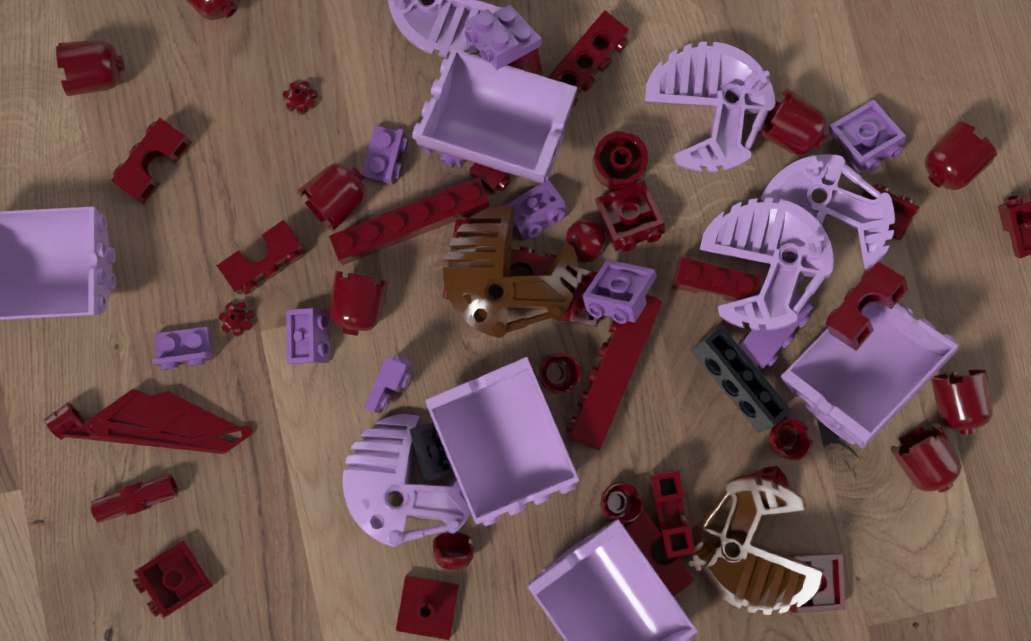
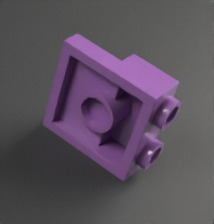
(501, 36)
(868, 137)
(619, 291)
(393, 375)

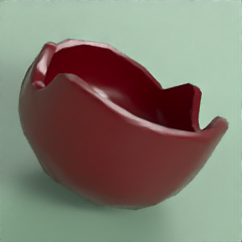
(587, 240)
(559, 372)
(790, 439)
(621, 503)
(453, 550)

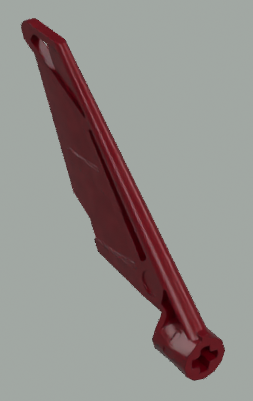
(149, 421)

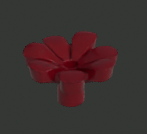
(300, 97)
(241, 321)

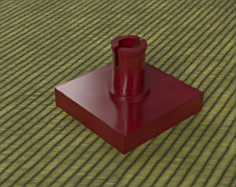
(427, 607)

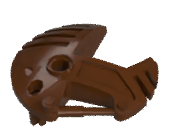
(483, 260)
(756, 573)

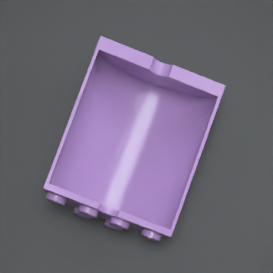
(496, 116)
(54, 263)
(867, 387)
(502, 442)
(609, 593)

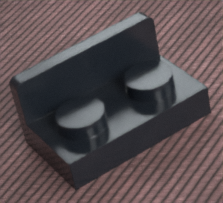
(430, 452)

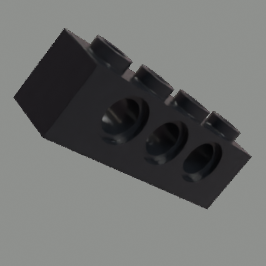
(740, 379)

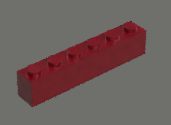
(409, 221)
(611, 377)

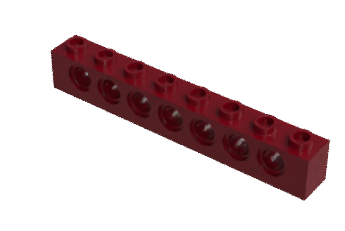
(604, 29)

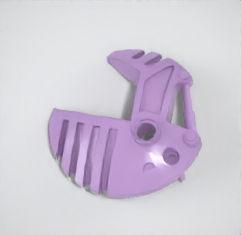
(437, 25)
(703, 79)
(822, 172)
(766, 235)
(384, 468)

